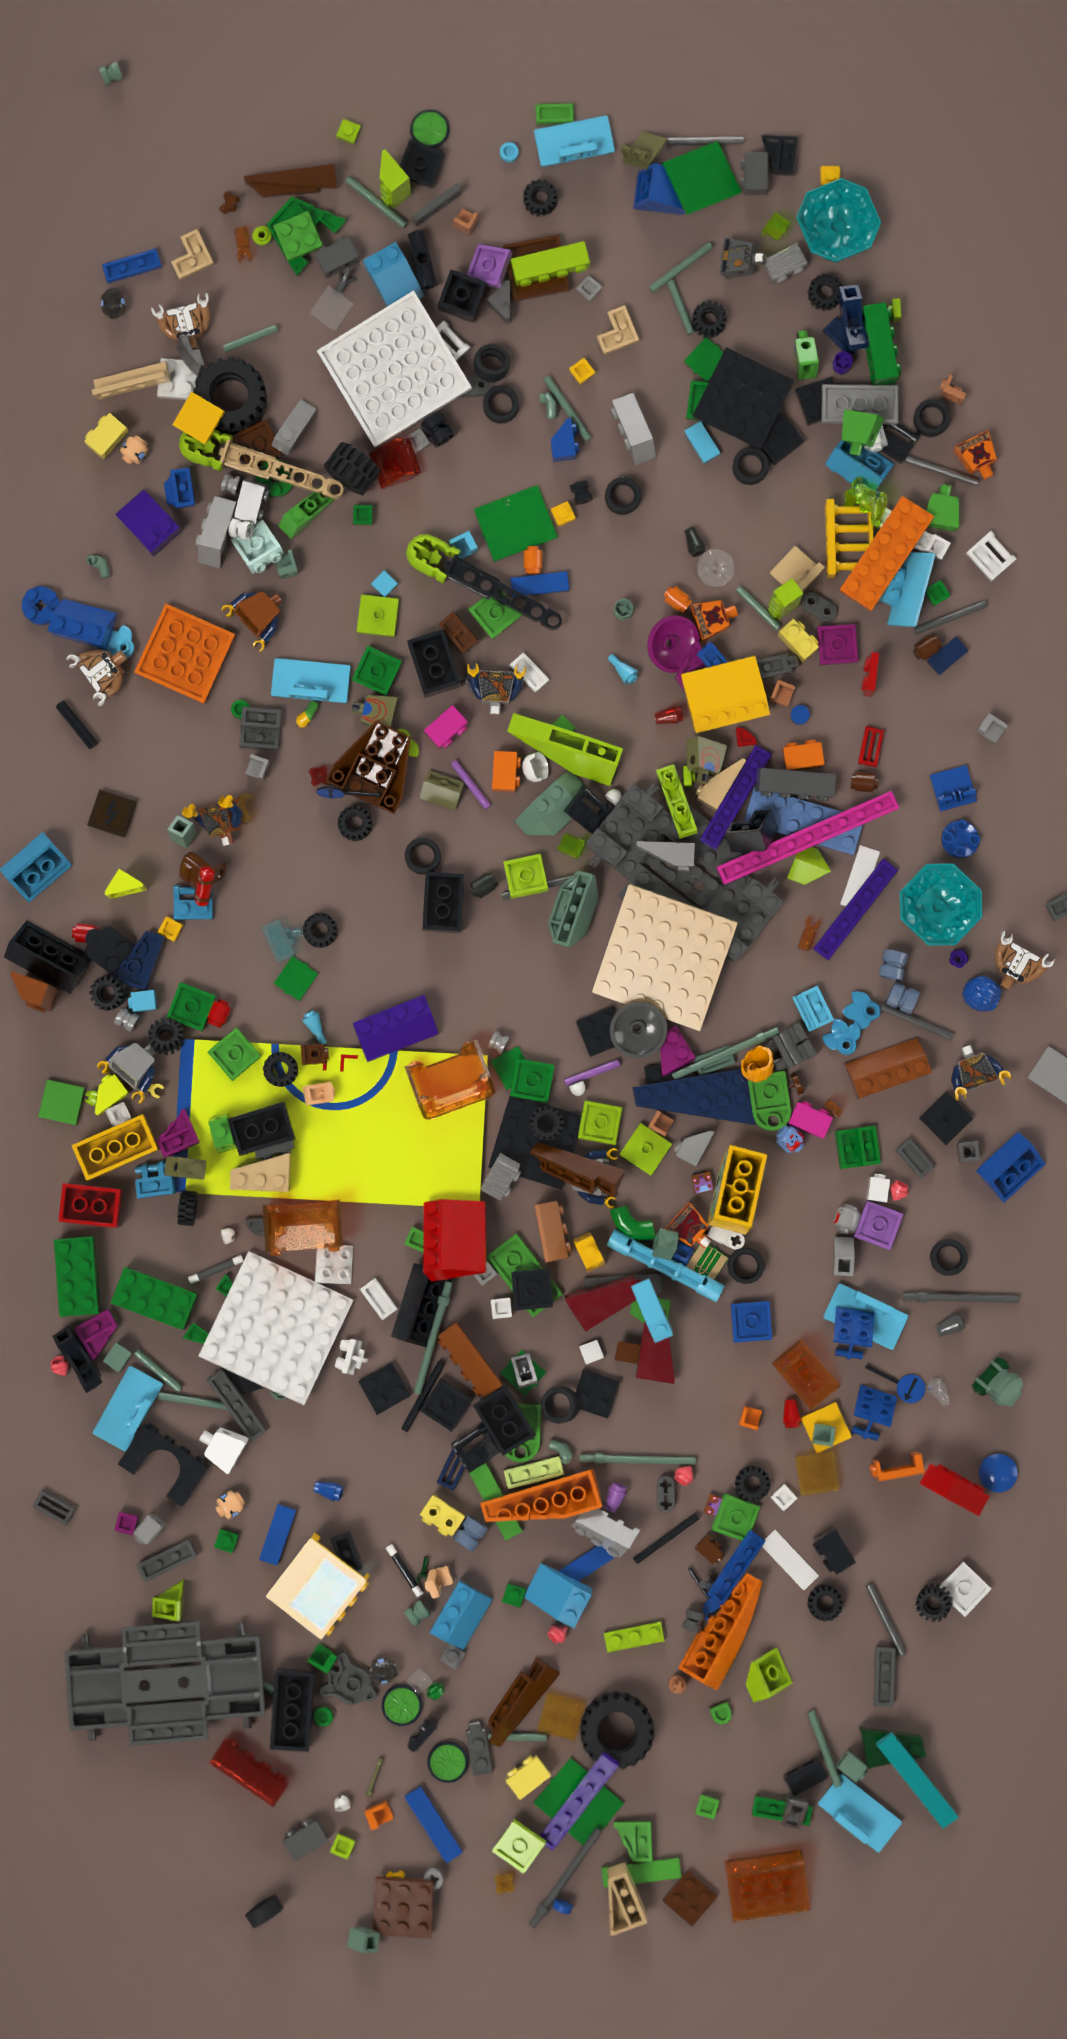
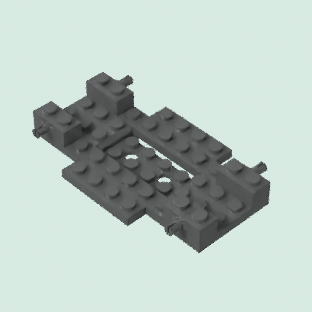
(643, 819)
(226, 1679)

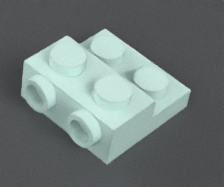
(260, 549)

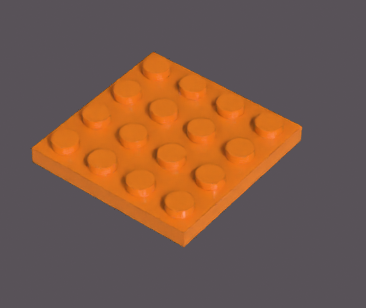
(184, 653)

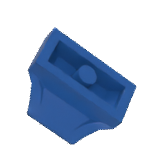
(179, 488)

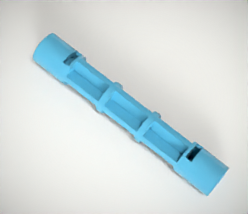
(702, 1284)

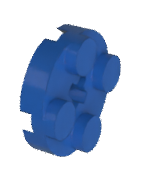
(32, 598)

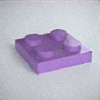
(490, 264)
(878, 1225)

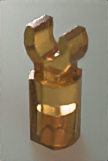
(242, 242)
(808, 936)

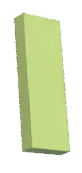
(534, 1472)

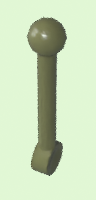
(368, 1793)

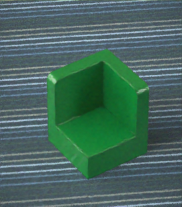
(323, 1658)

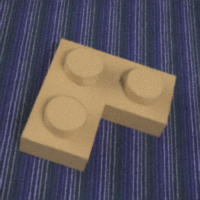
(196, 259)
(623, 333)

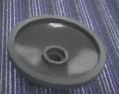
(647, 1038)

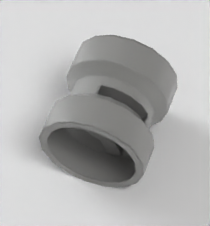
(128, 1020)

